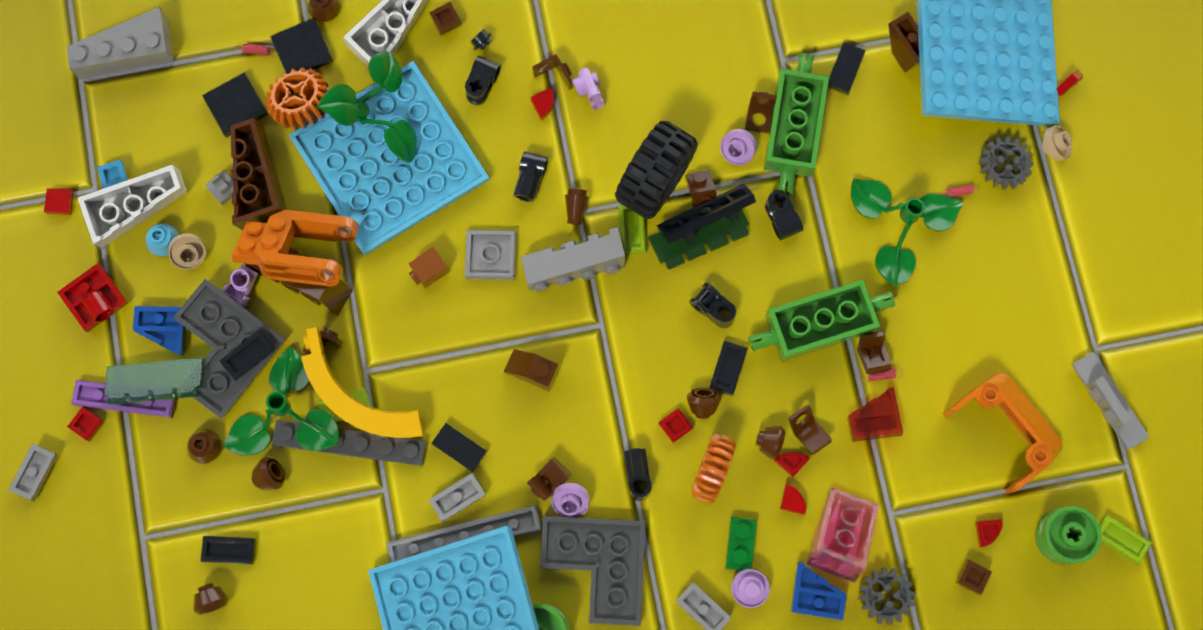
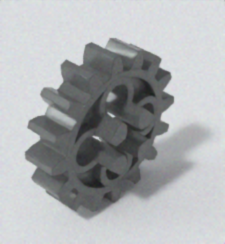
(992, 162)
(888, 610)

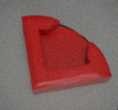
(1070, 81)
(543, 102)
(792, 462)
(792, 500)
(988, 531)

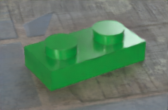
(740, 544)

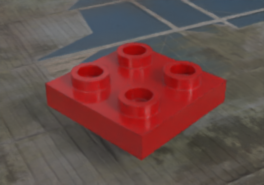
(92, 297)

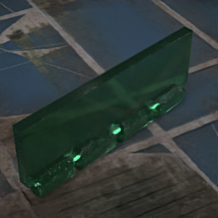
(712, 235)
(162, 378)

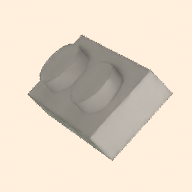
(33, 472)
(457, 497)
(702, 608)

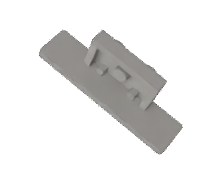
(1110, 401)

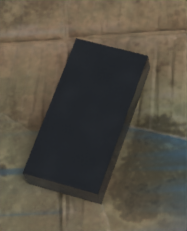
(845, 68)
(247, 355)
(728, 368)
(459, 447)
(228, 550)

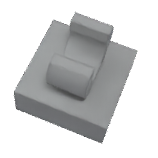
(221, 187)

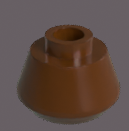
(323, 9)
(703, 402)
(771, 441)
(209, 444)
(268, 474)
(209, 599)

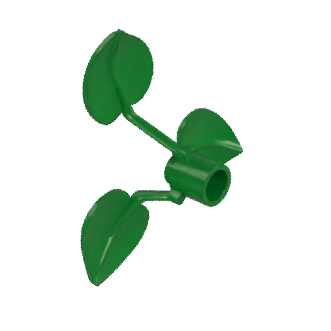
(343, 108)
(939, 214)
(315, 433)

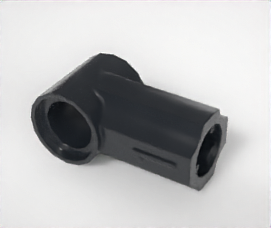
(531, 170)
(637, 471)

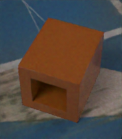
(428, 268)

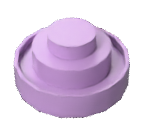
(738, 147)
(570, 500)
(750, 588)

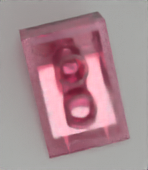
(843, 535)

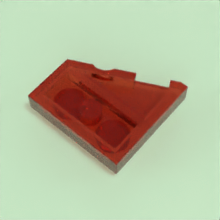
(876, 419)

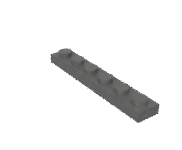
(358, 445)

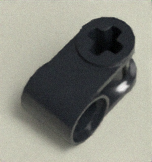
(482, 77)
(783, 219)
(712, 305)

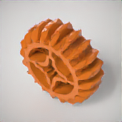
(296, 97)
(713, 468)

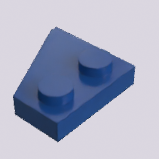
(160, 327)
(816, 595)

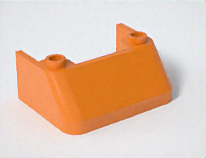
(1044, 442)

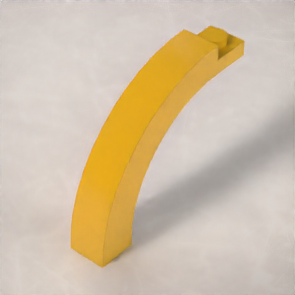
(362, 416)

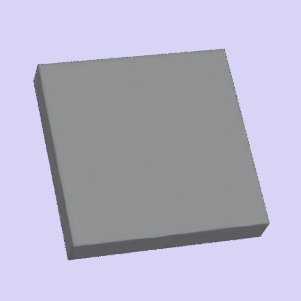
(490, 255)

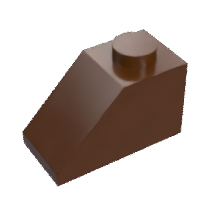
(905, 41)
(532, 369)

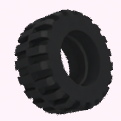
(656, 169)

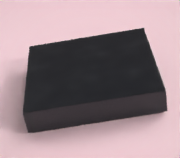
(301, 47)
(234, 103)

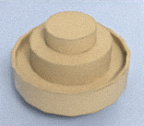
(1057, 143)
(187, 251)

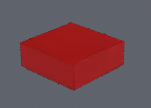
(58, 201)
(85, 423)
(675, 425)

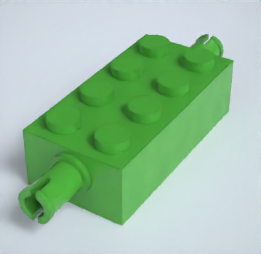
(796, 123)
(821, 320)

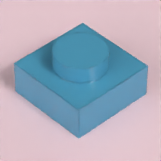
(112, 173)

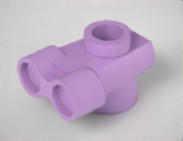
(588, 84)
(237, 288)

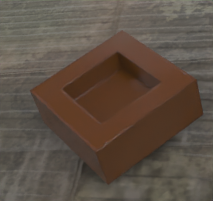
(445, 18)
(974, 577)

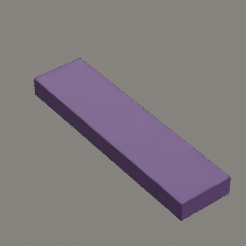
(92, 395)

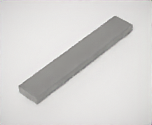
(521, 521)

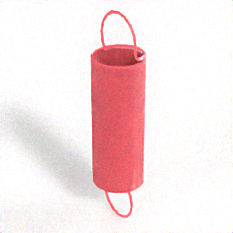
(256, 49)
(960, 190)
(881, 375)

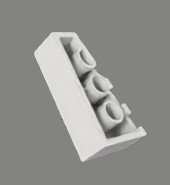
(383, 28)
(128, 203)

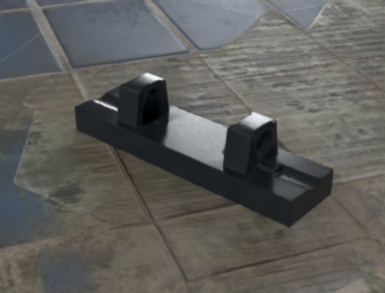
(705, 214)

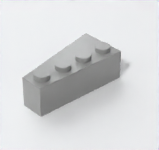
(124, 47)
(574, 261)

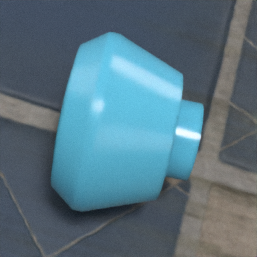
(159, 238)

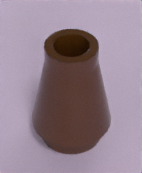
(576, 203)

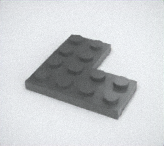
(223, 327)
(613, 555)

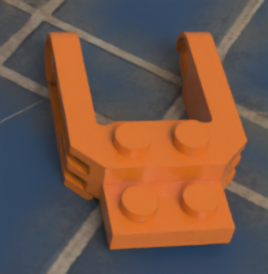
(270, 243)

